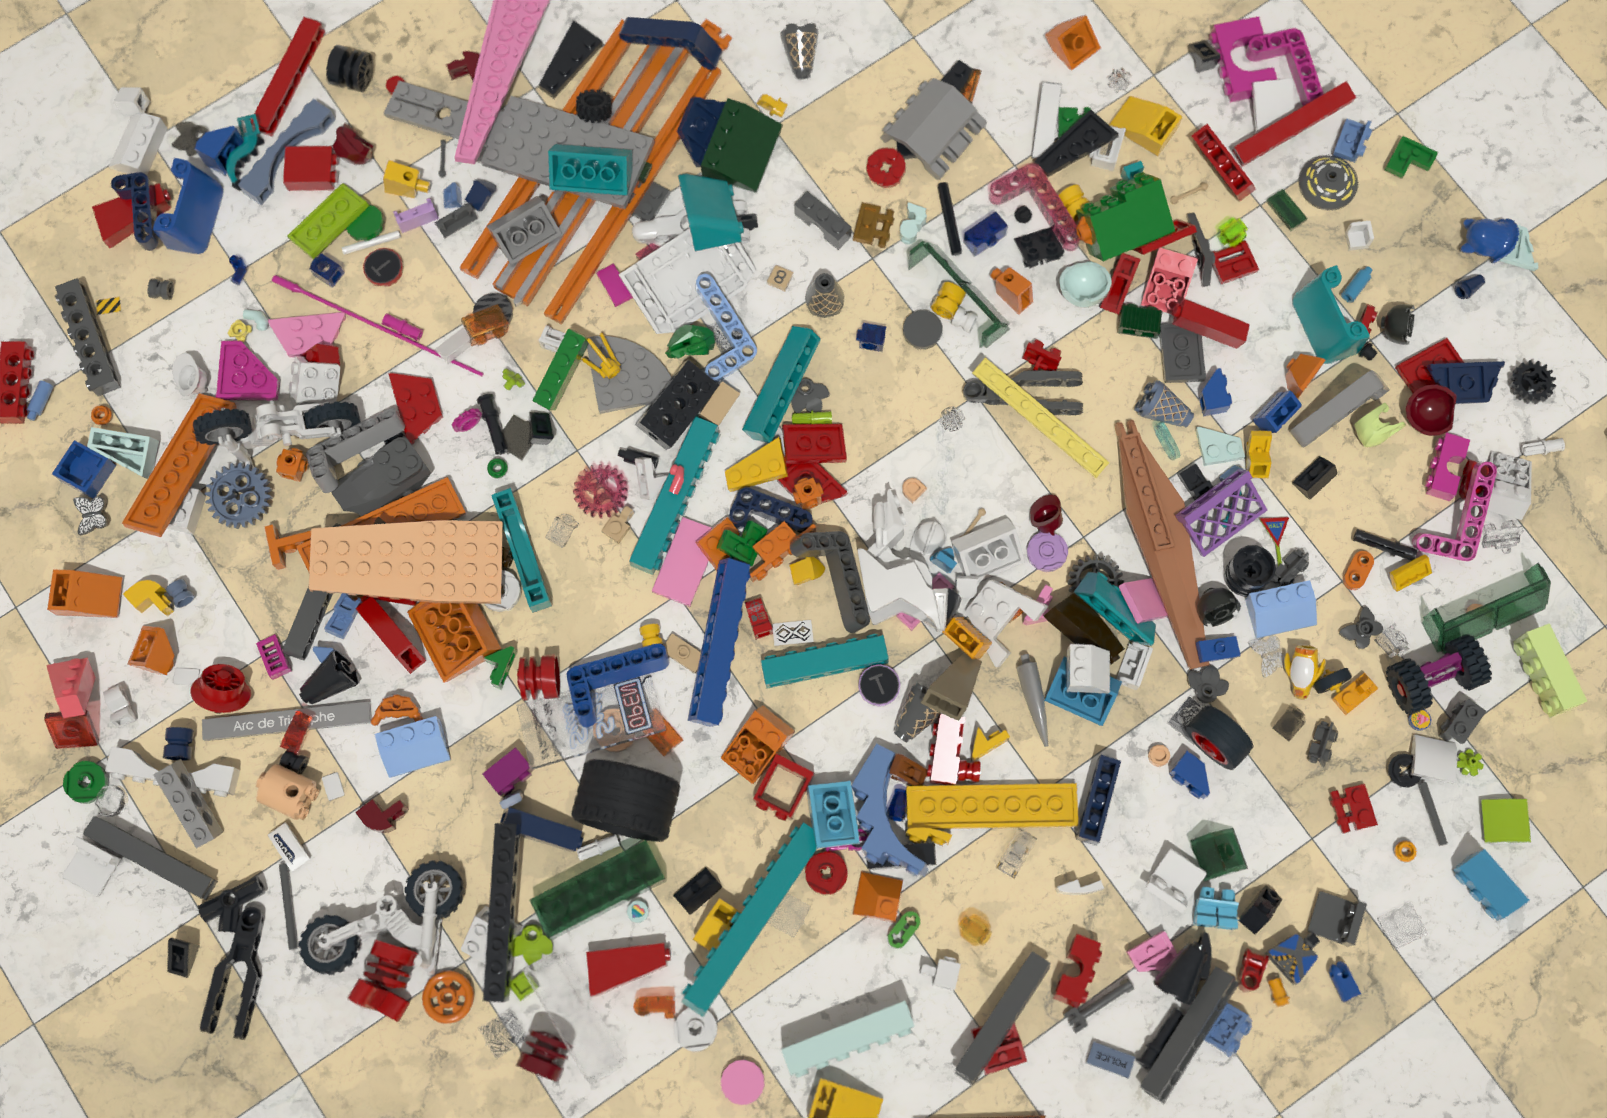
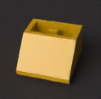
(715, 924)

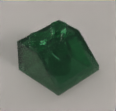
(1219, 853)

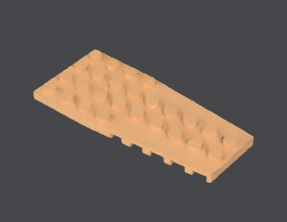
(410, 561)

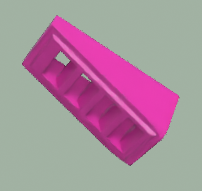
(279, 671)

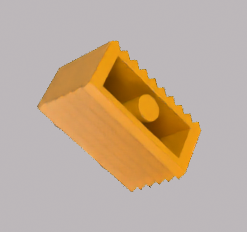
(967, 638)

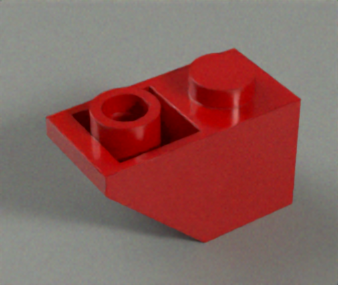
(322, 354)

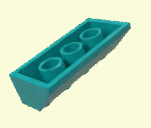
(590, 169)
(1111, 605)

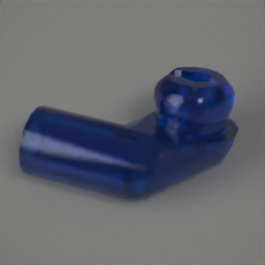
(239, 268)

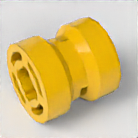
(650, 634)

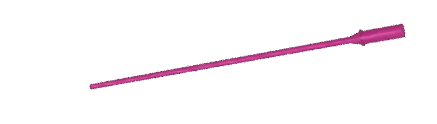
(295, 288)

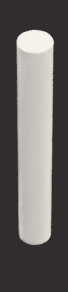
(375, 241)

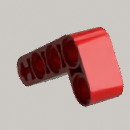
(378, 998)

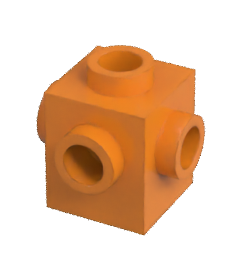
(291, 464)
(807, 500)

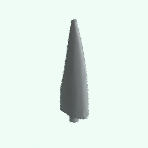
(1033, 694)

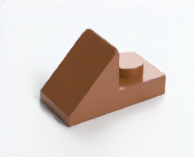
(907, 771)

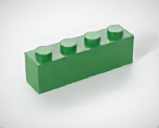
(561, 370)

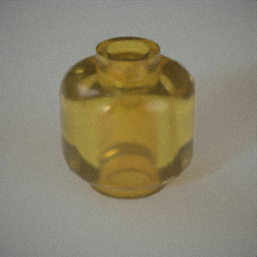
(975, 930)

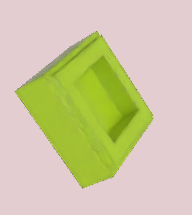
(521, 986)

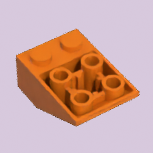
(84, 594)
(757, 744)

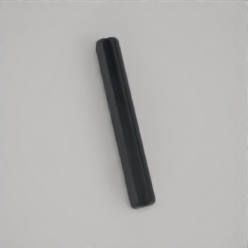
(949, 218)

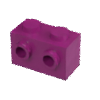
(508, 772)

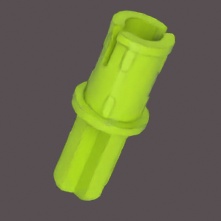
(812, 418)

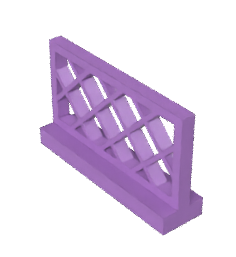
(1216, 496)

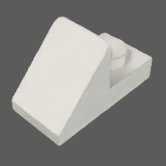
(648, 482)

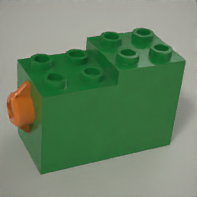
(1126, 219)

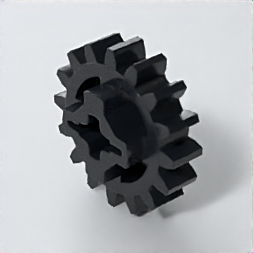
(1529, 383)

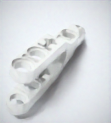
(666, 228)

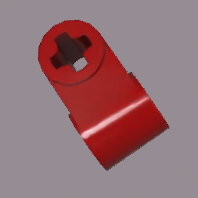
(1467, 472)
(1254, 967)

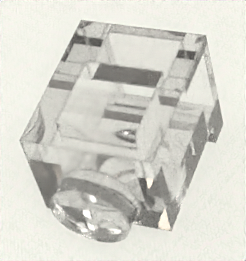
(1392, 641)

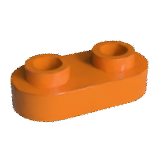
(1358, 569)

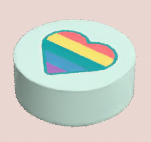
(637, 911)

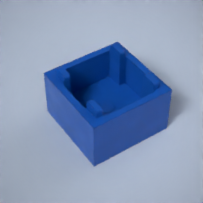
(84, 469)

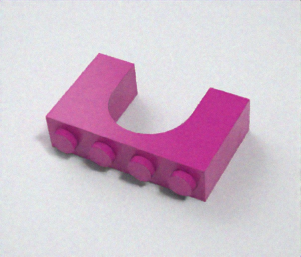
(1225, 39)

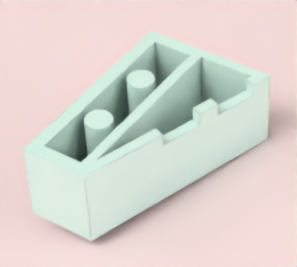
(126, 449)

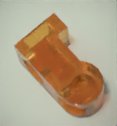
(647, 1005)

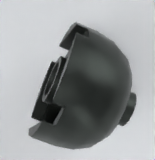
(1399, 323)
(1217, 606)

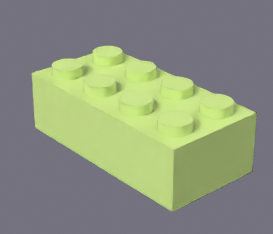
(1549, 671)

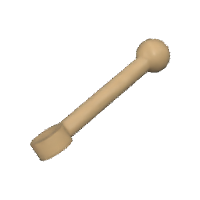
(1174, 199)
(981, 512)

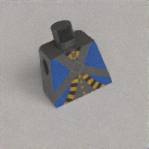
(1294, 956)

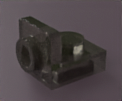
(1290, 723)

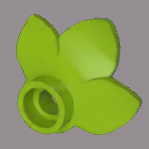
(532, 948)

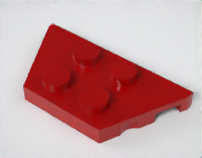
(416, 403)
(831, 488)

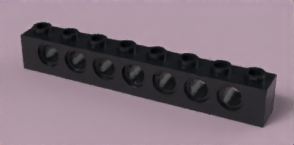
(501, 912)

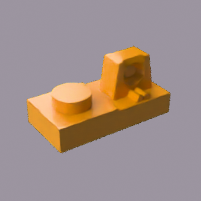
(1355, 693)

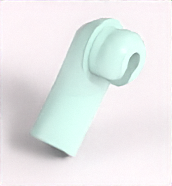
(259, 318)

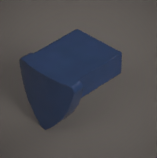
(480, 194)

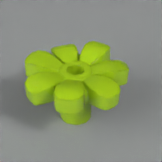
(512, 379)
(1469, 763)

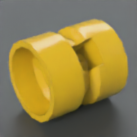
(1073, 200)
(948, 300)

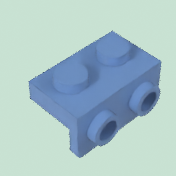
(1352, 139)

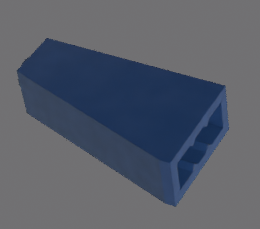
(544, 830)

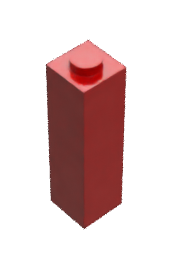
(1210, 323)

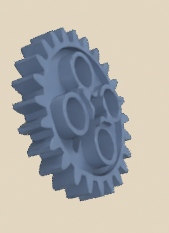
(231, 479)

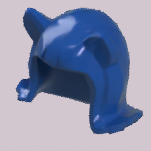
(1490, 237)

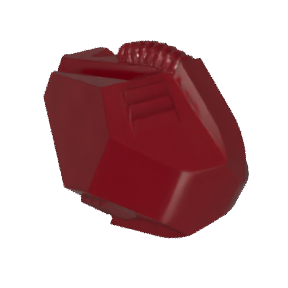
(351, 146)

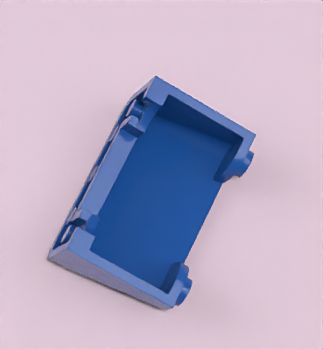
(194, 213)

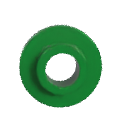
(494, 463)

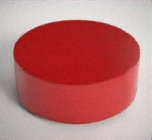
(392, 82)

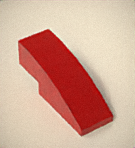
(1121, 283)

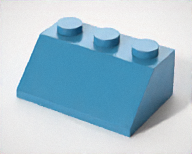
(1087, 705)
(1490, 885)

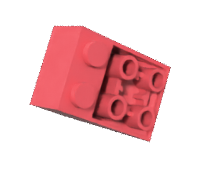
(1169, 279)

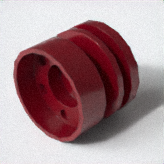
(544, 1055)

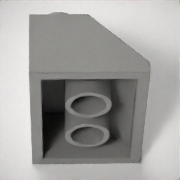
(524, 230)

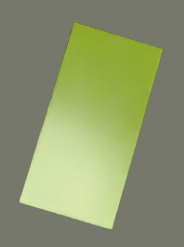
(327, 220)

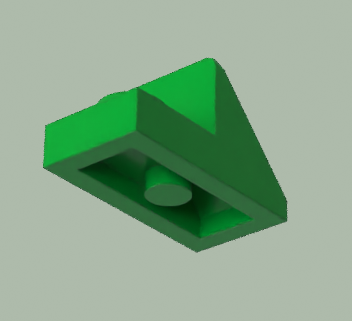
(504, 661)

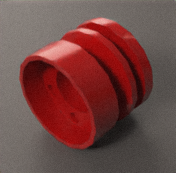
(539, 677)
(390, 964)

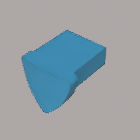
(944, 560)

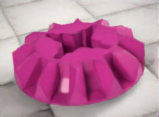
(467, 420)

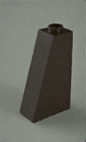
(1083, 625)

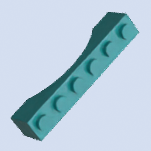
(522, 550)

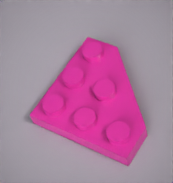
(244, 375)

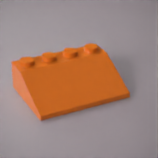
(453, 636)

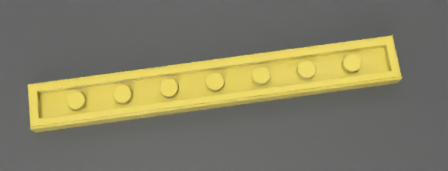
(1040, 417)

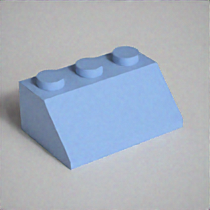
(1282, 609)
(412, 746)

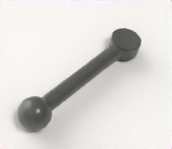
(442, 173)

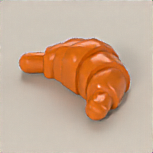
(396, 707)

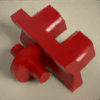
(1042, 358)

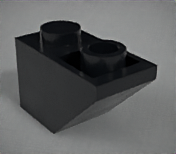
(1260, 910)

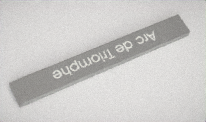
(279, 721)

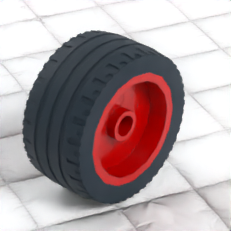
(1219, 737)

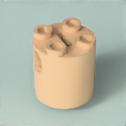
(286, 791)

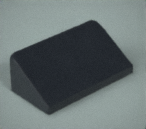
(1315, 477)
(697, 891)

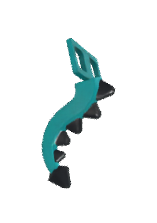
(250, 141)

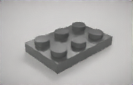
(1181, 355)

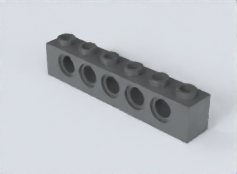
(107, 379)

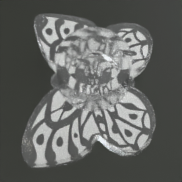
(1270, 653)

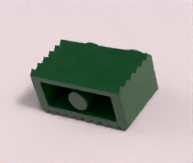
(1140, 321)

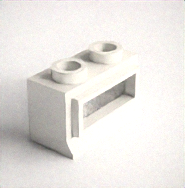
(1107, 155)

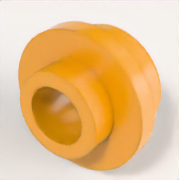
(1411, 851)

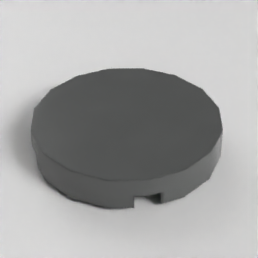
(922, 329)

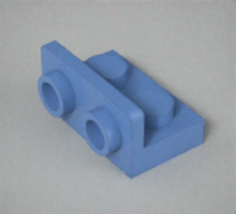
(1229, 1030)

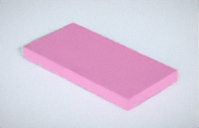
(683, 564)

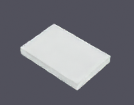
(1272, 102)

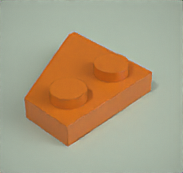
(709, 541)

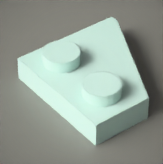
(1522, 254)
(1218, 447)

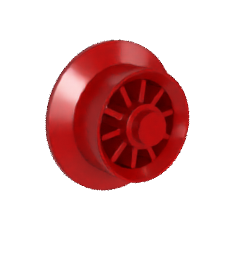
(221, 689)

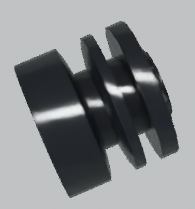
(349, 68)
(1258, 565)

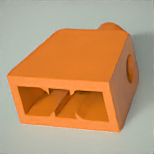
(1013, 289)

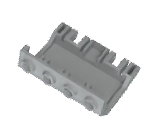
(934, 125)

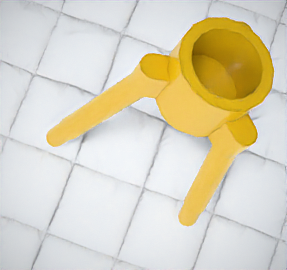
(610, 368)

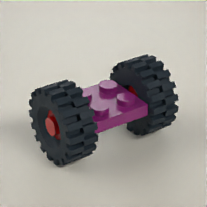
(1462, 661)

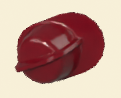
(1047, 514)

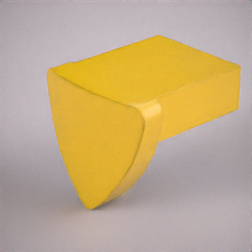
(806, 570)

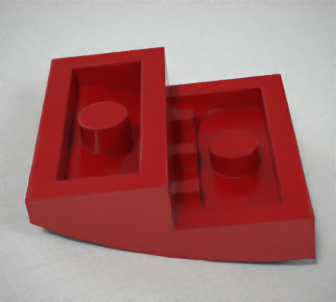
(1008, 1054)

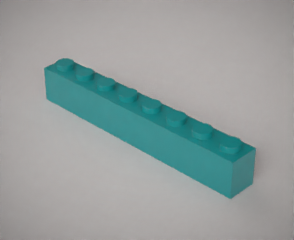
(670, 506)

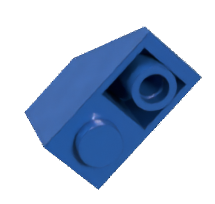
(1214, 396)
(1192, 774)

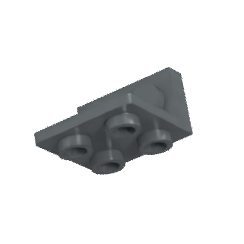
(1337, 919)

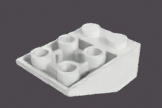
(1511, 487)

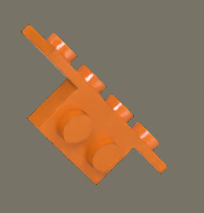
(774, 548)

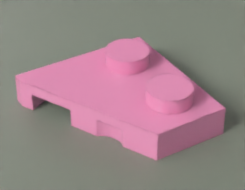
(1153, 953)

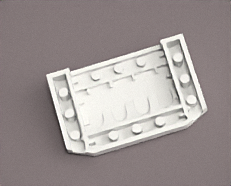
(667, 279)

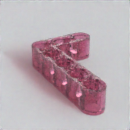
(1042, 200)

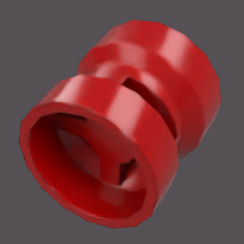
(969, 771)

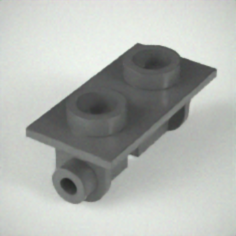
(456, 220)
(1296, 563)
(1322, 752)

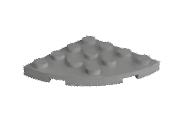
(638, 381)

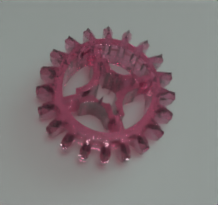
(604, 475)

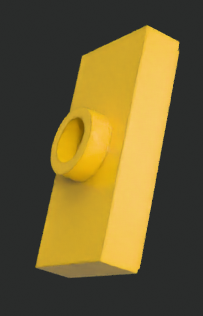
(1410, 572)

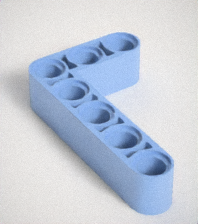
(726, 328)

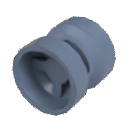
(180, 593)

